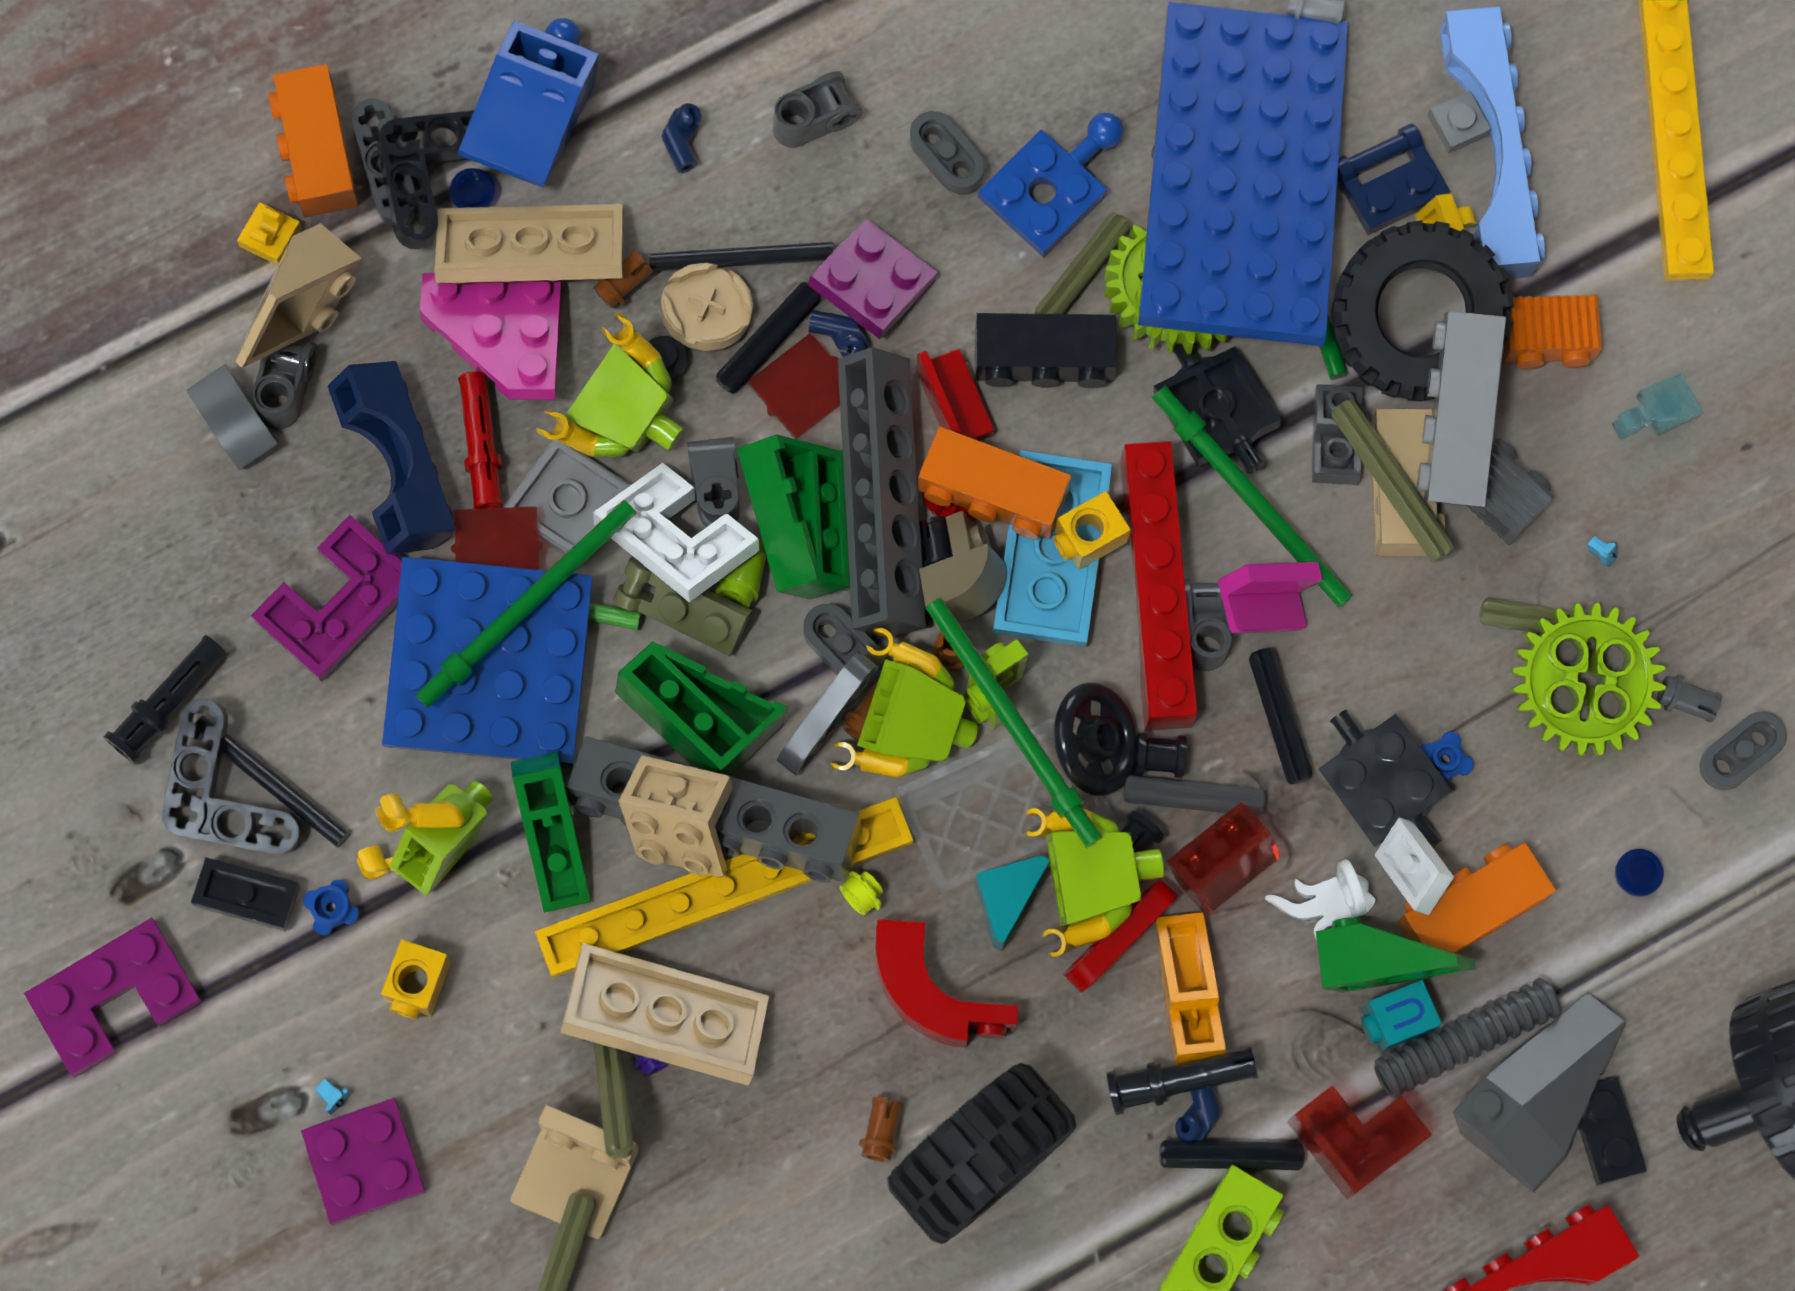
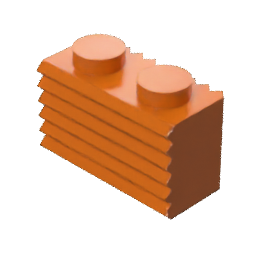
(1554, 330)

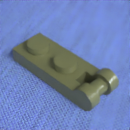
(706, 618)

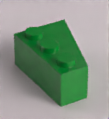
(799, 513)
(695, 712)

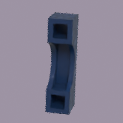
(377, 405)

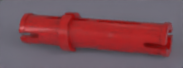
(482, 457)

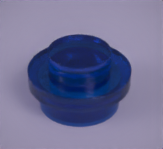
(472, 189)
(1639, 872)

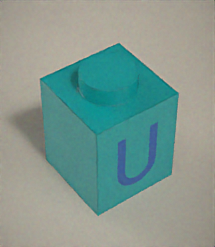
(1400, 1017)

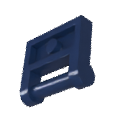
(1397, 191)

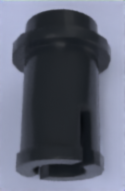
(935, 540)

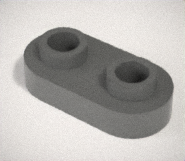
(948, 154)
(844, 644)
(1740, 751)

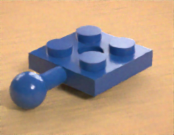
(1048, 163)

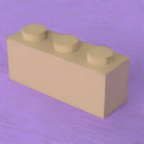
(1402, 435)

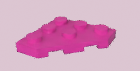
(500, 329)

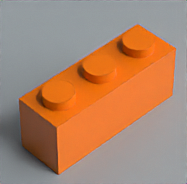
(313, 141)
(993, 484)
(1481, 900)

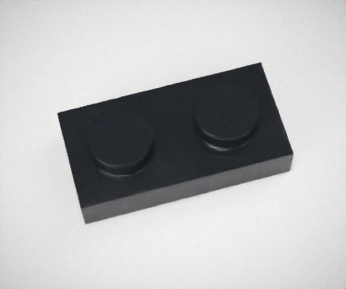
(245, 894)
(1610, 1135)

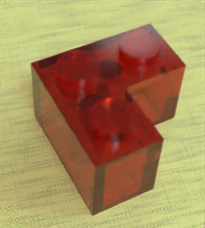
(1355, 1151)

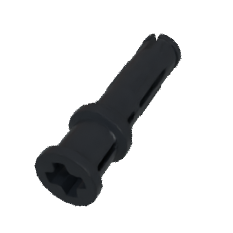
(144, 713)
(1158, 1083)

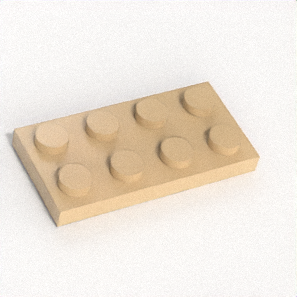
(529, 243)
(665, 1014)

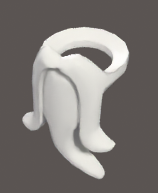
(1333, 899)

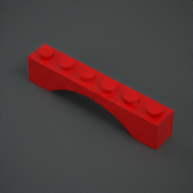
(1160, 586)
(1578, 1255)

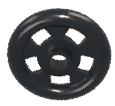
(1097, 739)

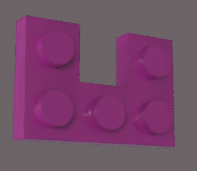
(328, 636)
(71, 996)

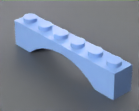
(1477, 59)

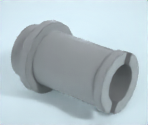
(1316, 9)

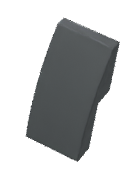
(232, 416)
(1332, 454)

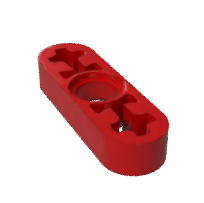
(1105, 952)

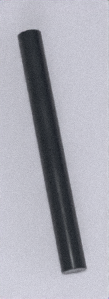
(742, 256)
(279, 787)

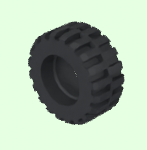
(1376, 264)
(981, 1152)

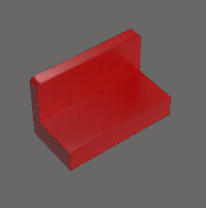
(953, 395)

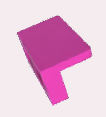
(1267, 596)

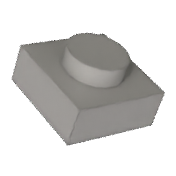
(1459, 122)

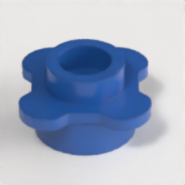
(1449, 746)
(317, 903)

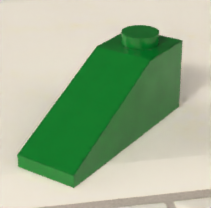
(550, 831)
(1368, 957)

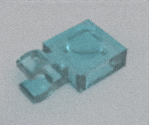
(1661, 405)

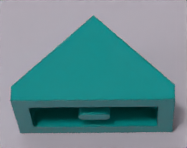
(1006, 893)

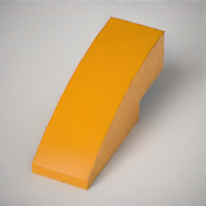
(1189, 987)

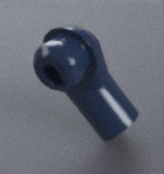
(679, 133)
(842, 329)
(1200, 1116)

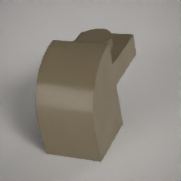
(969, 578)

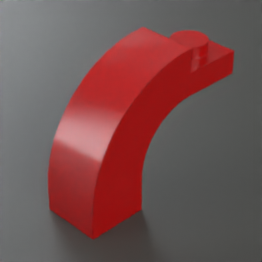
(920, 1002)

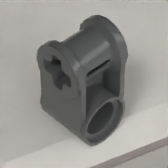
(822, 106)
(285, 375)
(715, 477)
(1207, 619)

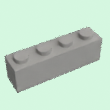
(1463, 408)

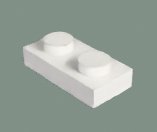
(1414, 866)

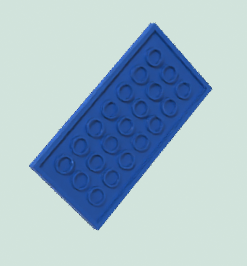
(1244, 175)

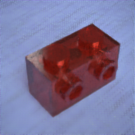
(1224, 858)

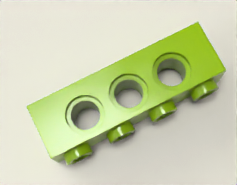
(1235, 1195)

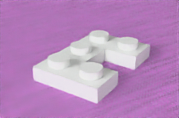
(678, 560)

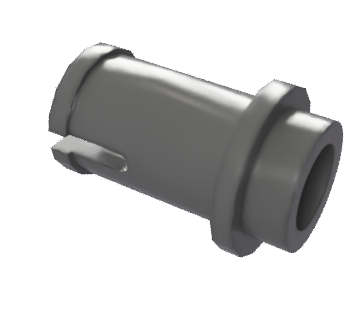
(1689, 698)

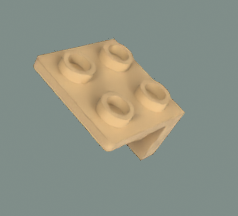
(675, 813)
(569, 1160)

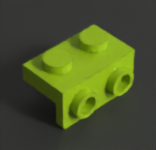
(1008, 667)

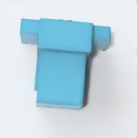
(1605, 552)
(332, 1095)

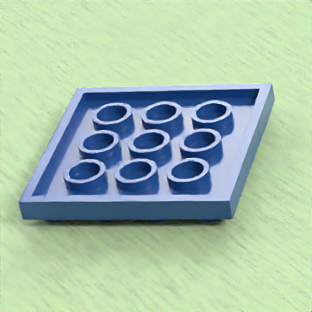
(520, 693)

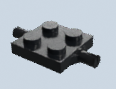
(1226, 399)
(1384, 778)

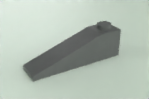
(1537, 1096)

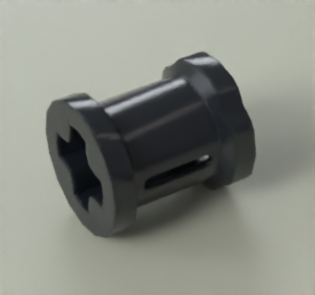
(1160, 755)
(1145, 829)

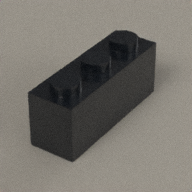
(1045, 349)

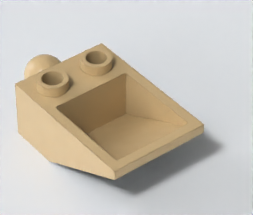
(301, 294)

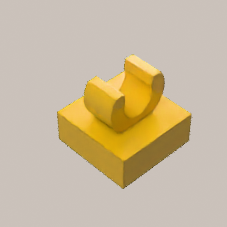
(1443, 209)
(268, 233)

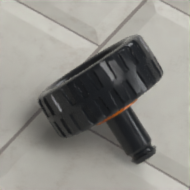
(1765, 1069)

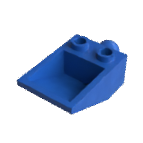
(531, 101)

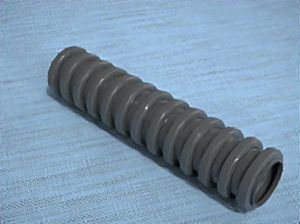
(1467, 1037)

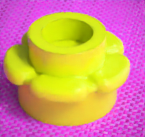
(862, 892)

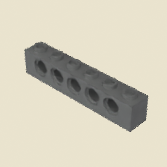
(881, 492)
(826, 858)

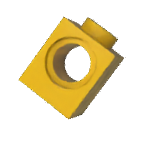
(1102, 515)
(408, 959)

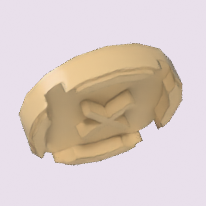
(706, 307)

